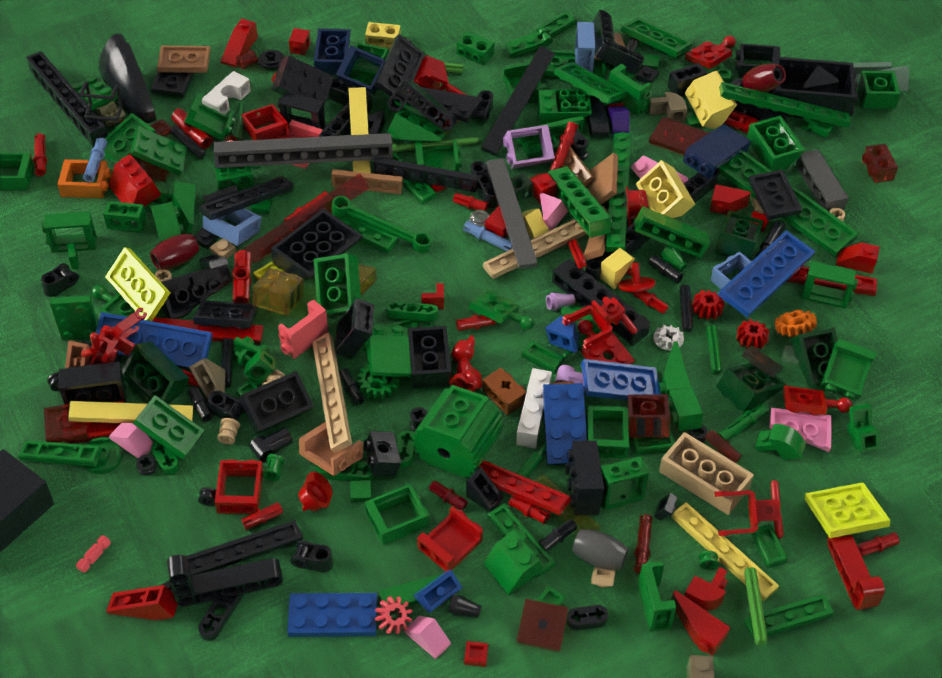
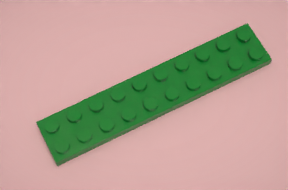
(813, 221)

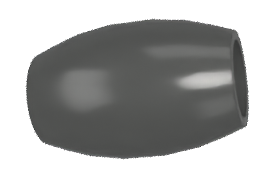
(600, 549)

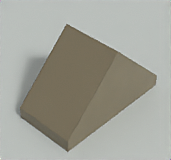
(209, 376)

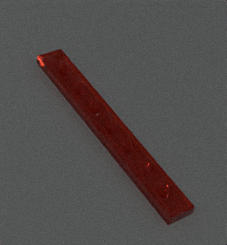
(263, 245)

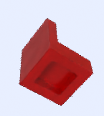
(434, 298)

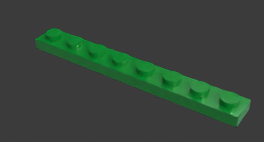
(783, 104)

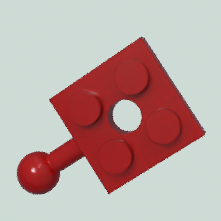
(711, 54)
(610, 345)
(812, 401)

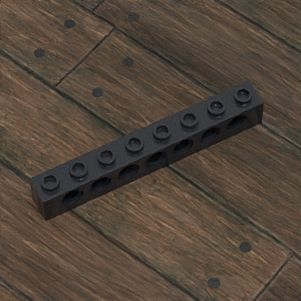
(65, 97)

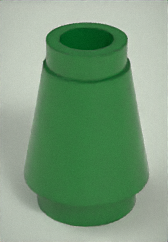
(673, 256)

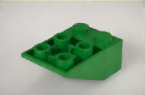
(562, 104)

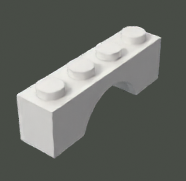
(532, 410)

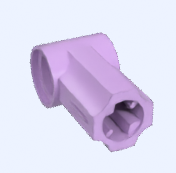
(567, 373)

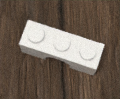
(232, 86)

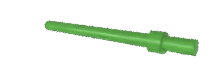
(411, 147)

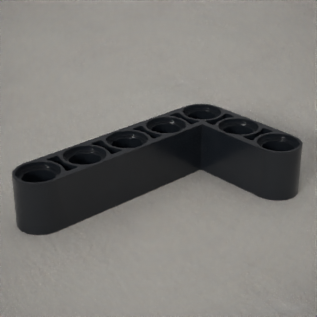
(608, 50)
(341, 123)
(221, 583)

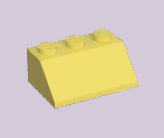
(706, 100)
(665, 191)

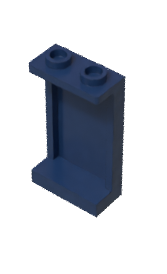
(715, 150)

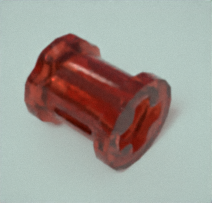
(247, 59)

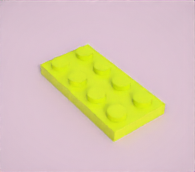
(137, 284)

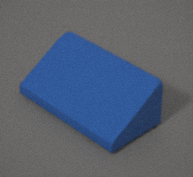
(438, 591)

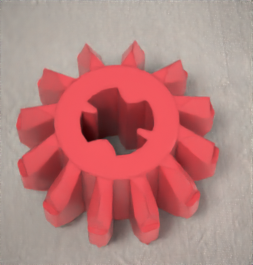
(397, 623)

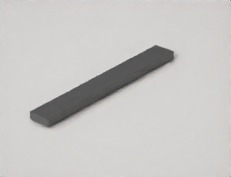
(511, 214)

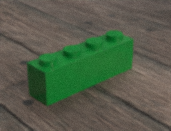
(671, 232)

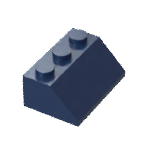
(331, 49)

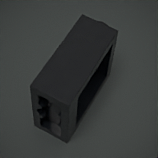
(753, 52)
(303, 103)
(354, 328)

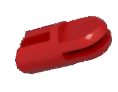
(739, 121)

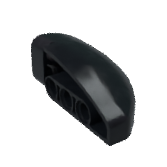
(120, 67)

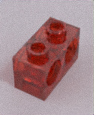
(879, 163)

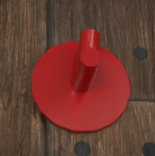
(636, 283)

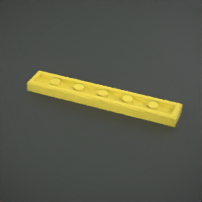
(359, 122)
(114, 412)
(727, 552)

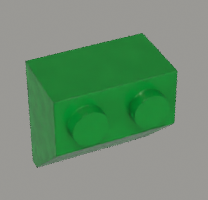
(512, 563)

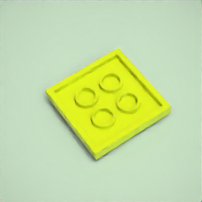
(847, 510)

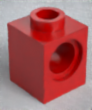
(299, 41)

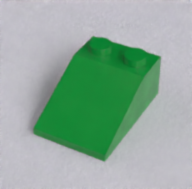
(410, 126)
(389, 351)

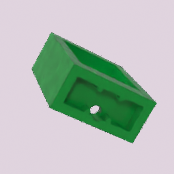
(364, 74)
(16, 160)
(70, 220)
(825, 294)
(606, 447)
(631, 490)
(391, 499)

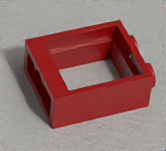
(267, 114)
(238, 504)

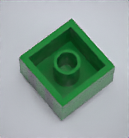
(878, 89)

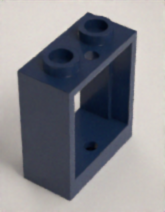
(349, 62)

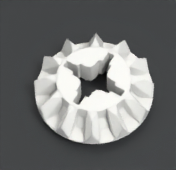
(664, 342)

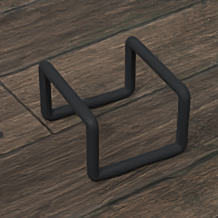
(116, 89)

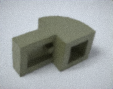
(109, 110)

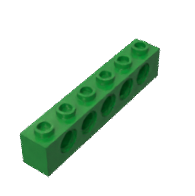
(581, 203)

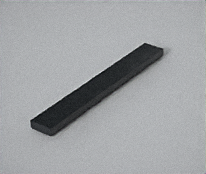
(518, 100)

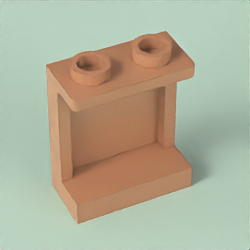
(316, 448)

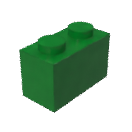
(166, 221)
(685, 409)

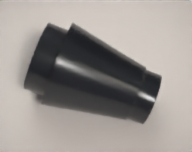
(464, 607)

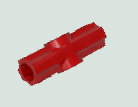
(198, 136)
(242, 269)

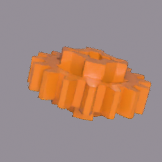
(795, 323)

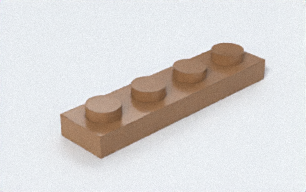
(376, 182)

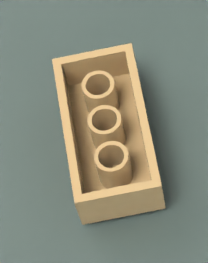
(704, 472)

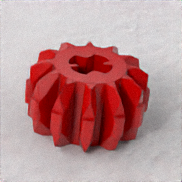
(708, 305)
(752, 334)

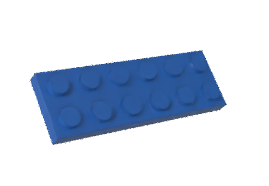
(766, 273)
(179, 344)

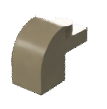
(671, 105)

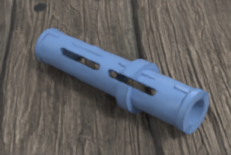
(97, 154)
(483, 234)

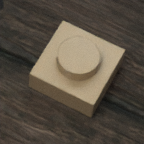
(223, 248)
(603, 577)

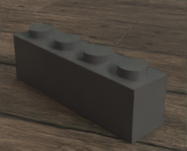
(821, 180)

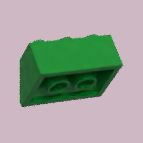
(775, 143)

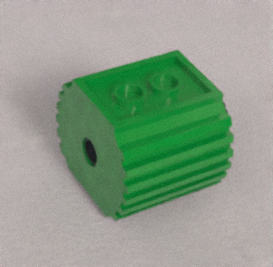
(458, 431)

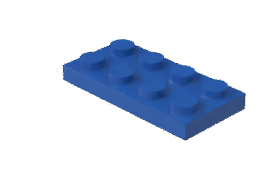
(618, 379)
(563, 419)
(332, 614)

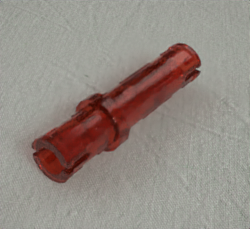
(642, 550)

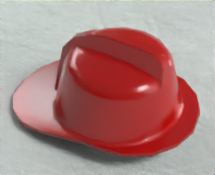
(636, 200)
(315, 492)

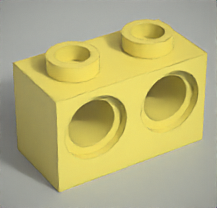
(381, 34)

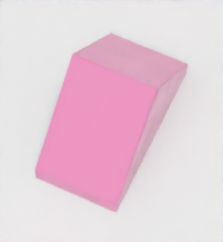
(553, 210)
(132, 439)
(428, 635)

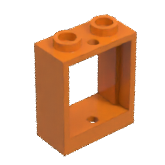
(82, 189)

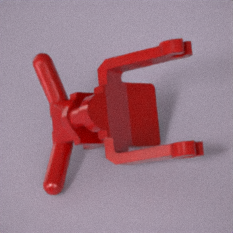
(603, 316)
(114, 338)
(758, 510)

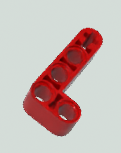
(861, 587)

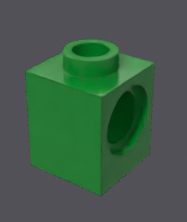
(262, 360)

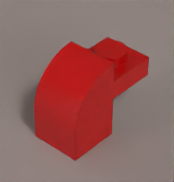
(706, 594)

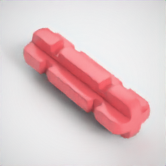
(93, 553)

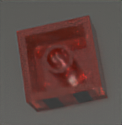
(648, 415)

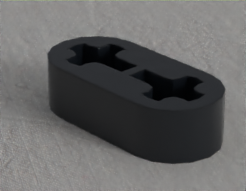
(587, 617)

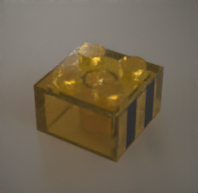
(278, 291)

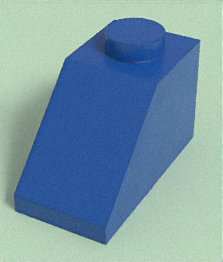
(563, 336)

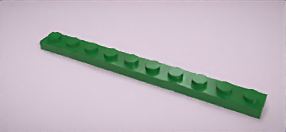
(618, 203)

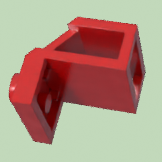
(431, 74)

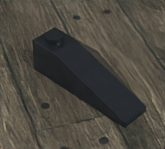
(190, 289)

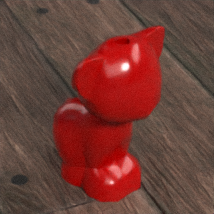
(467, 376)

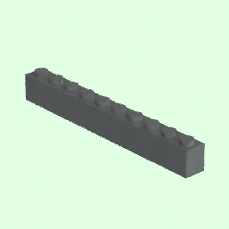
(302, 150)

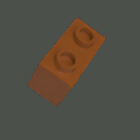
(504, 391)

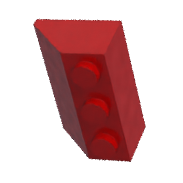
(132, 183)

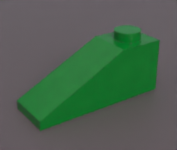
(184, 198)
(675, 372)

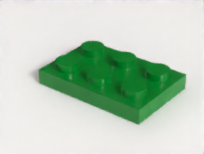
(96, 87)
(122, 137)
(158, 150)
(74, 317)
(168, 427)

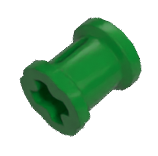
(273, 467)

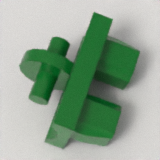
(246, 349)

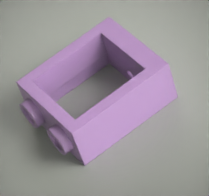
(545, 140)

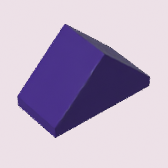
(619, 119)

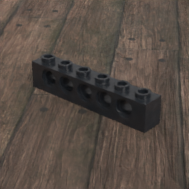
(586, 289)

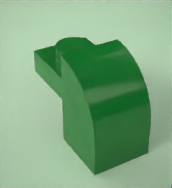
(860, 429)
(783, 440)

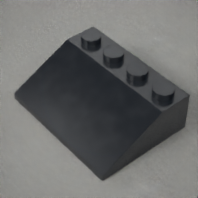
(316, 238)

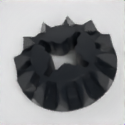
(271, 55)

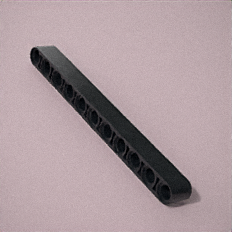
(697, 187)

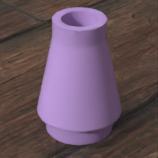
(557, 300)

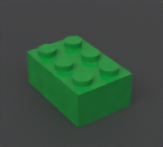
(337, 283)

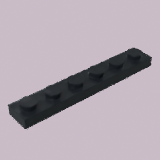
(426, 174)
(245, 198)
(245, 548)

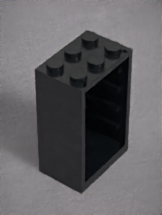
(799, 70)
(22, 498)

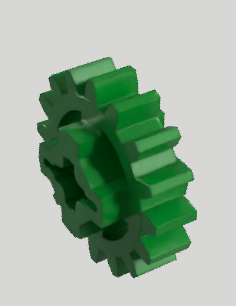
(377, 385)

